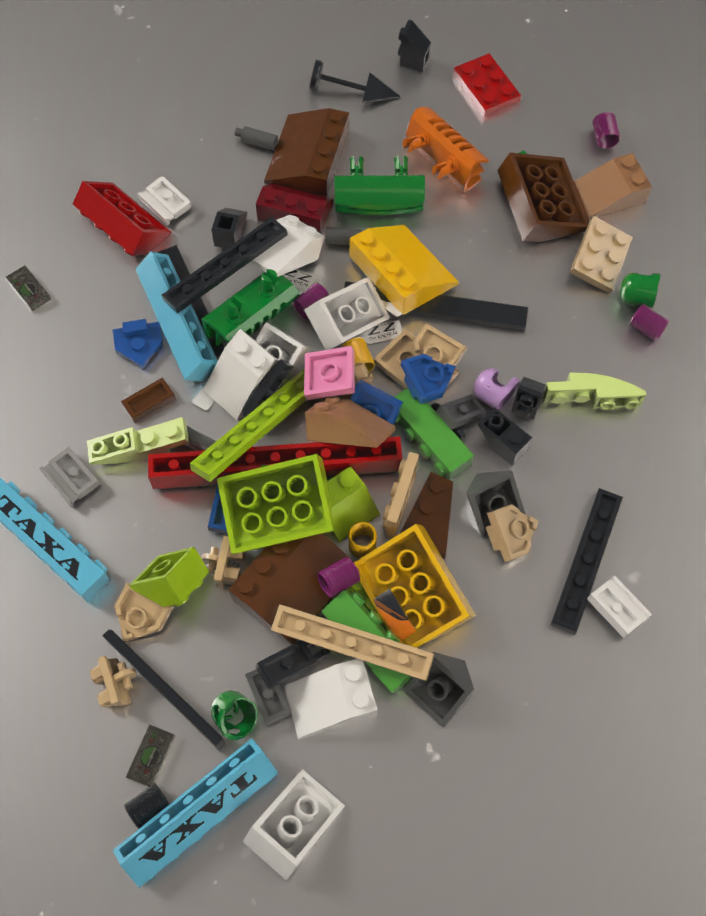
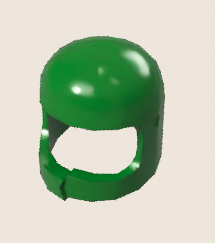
(639, 289)
(224, 703)

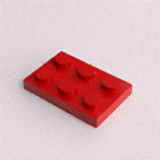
(486, 84)

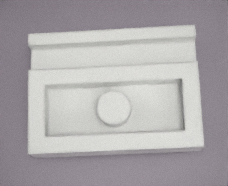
(165, 200)
(619, 606)

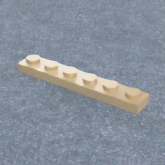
(353, 642)

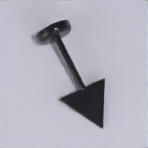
(374, 90)

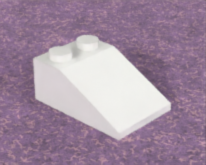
(293, 251)
(347, 313)
(283, 348)
(239, 373)
(331, 698)
(293, 824)

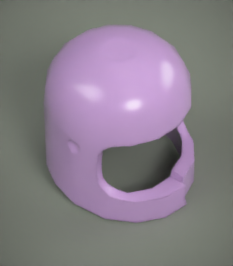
(491, 391)

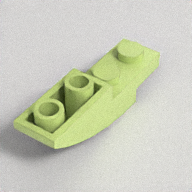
(602, 390)
(135, 445)

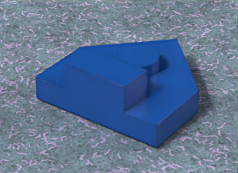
(138, 341)
(426, 377)

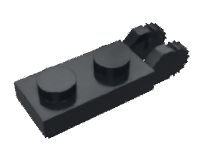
(278, 375)
(289, 663)

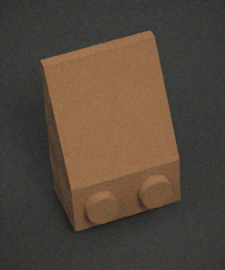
(613, 187)
(345, 423)

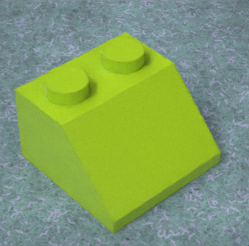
(349, 503)
(171, 577)

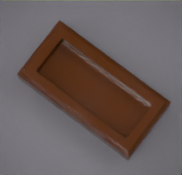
(148, 400)

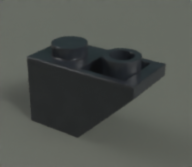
(414, 47)
(228, 227)
(528, 398)
(504, 436)

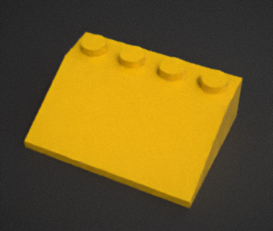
(400, 266)
(419, 583)

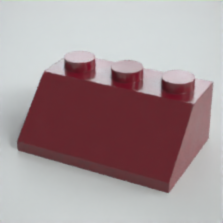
(281, 201)

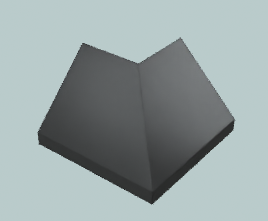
(490, 492)
(445, 689)

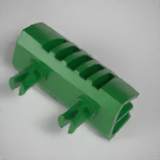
(379, 193)
(250, 307)

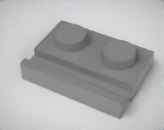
(69, 476)

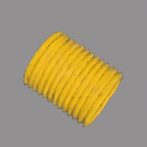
(361, 352)
(366, 529)

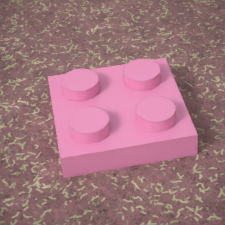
(329, 373)

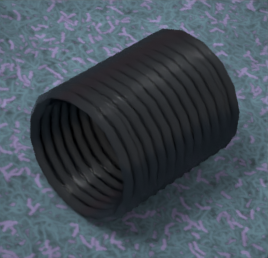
(146, 805)

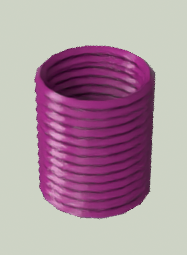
(606, 130)
(308, 297)
(649, 322)
(338, 577)

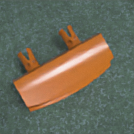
(444, 148)

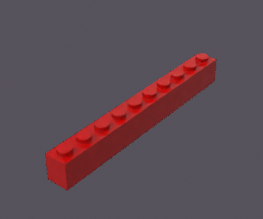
(174, 468)

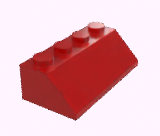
(120, 217)

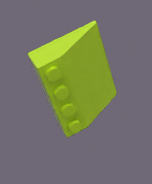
(276, 504)

